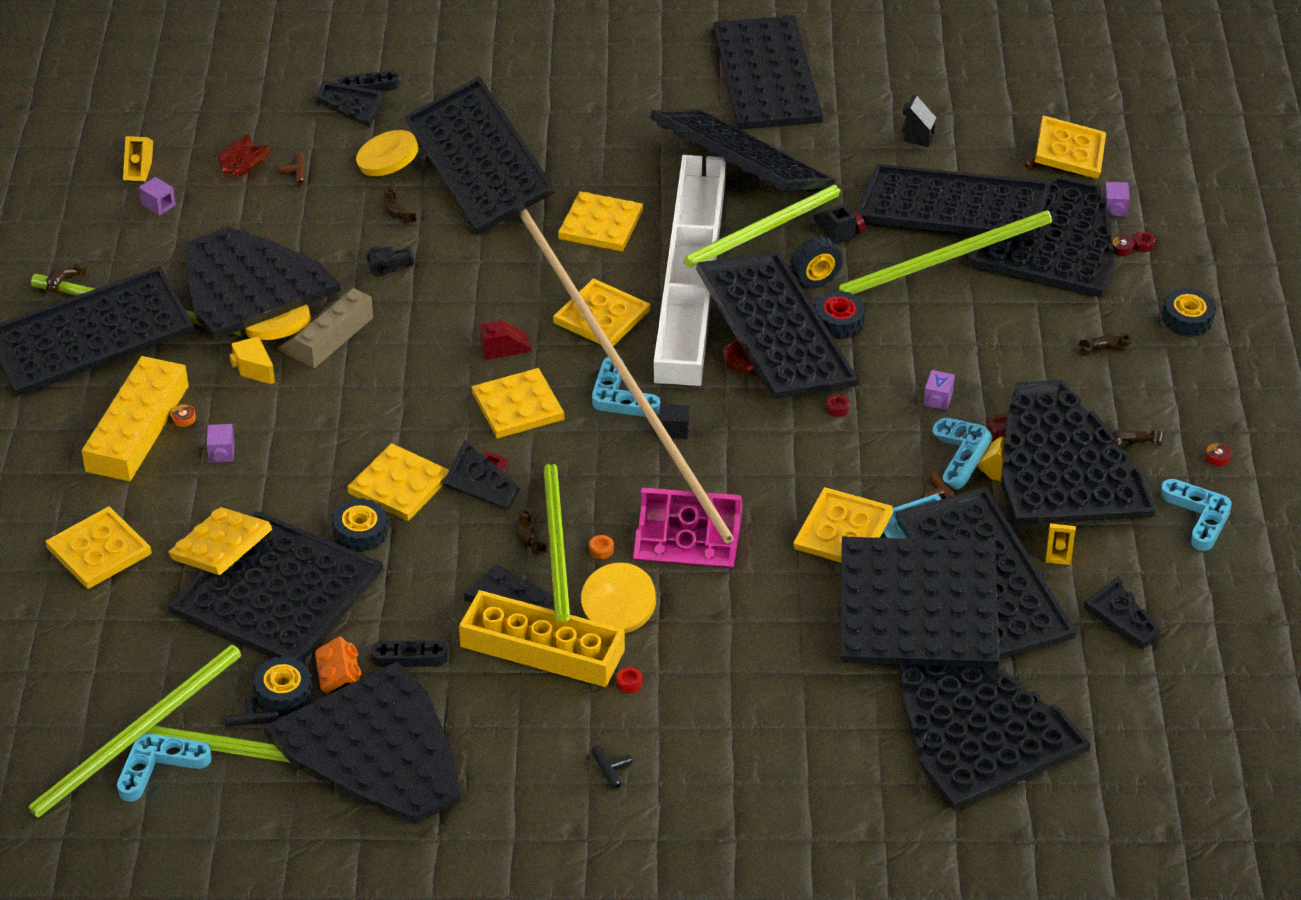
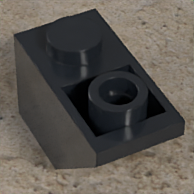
(919, 123)
(837, 223)

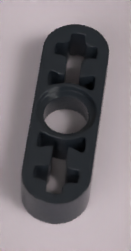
(380, 81)
(417, 660)

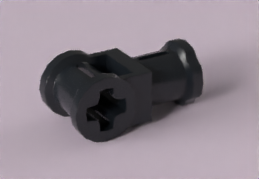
(388, 259)

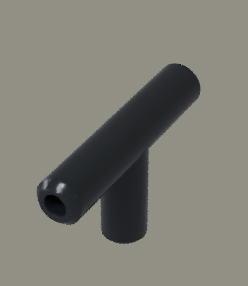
(251, 716)
(609, 766)

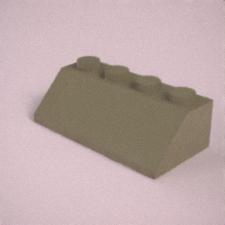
(329, 328)

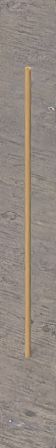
(628, 380)

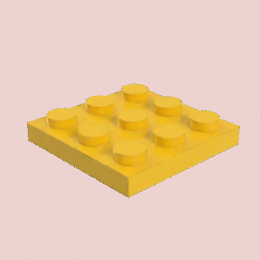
(1070, 147)
(600, 221)
(611, 307)
(518, 403)
(399, 481)
(840, 516)
(220, 540)
(98, 547)

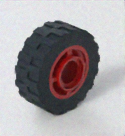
(841, 313)

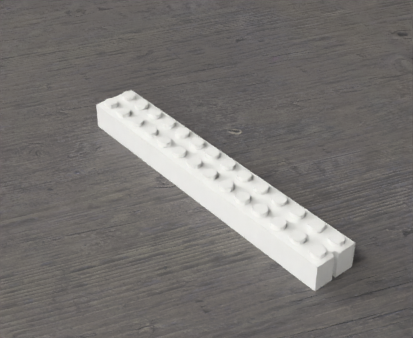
(685, 297)

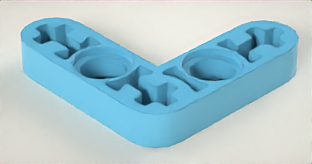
(605, 394)
(958, 470)
(1206, 507)
(140, 755)

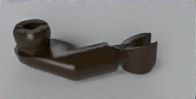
(393, 208)
(59, 275)
(1108, 341)
(1155, 437)
(525, 529)

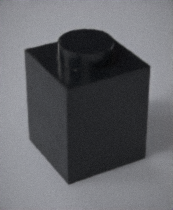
(675, 420)

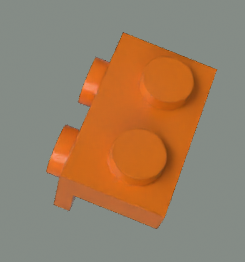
(337, 664)

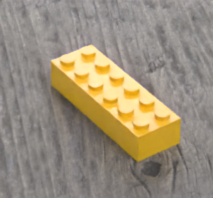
(135, 418)
(535, 638)

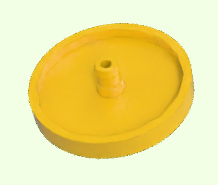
(387, 153)
(281, 325)
(619, 596)

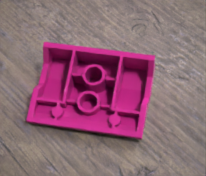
(680, 532)

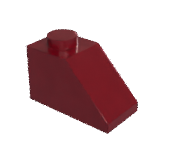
(502, 340)

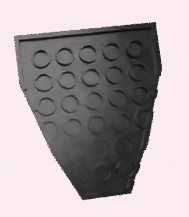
(1069, 251)
(249, 279)
(1065, 461)
(982, 730)
(375, 744)

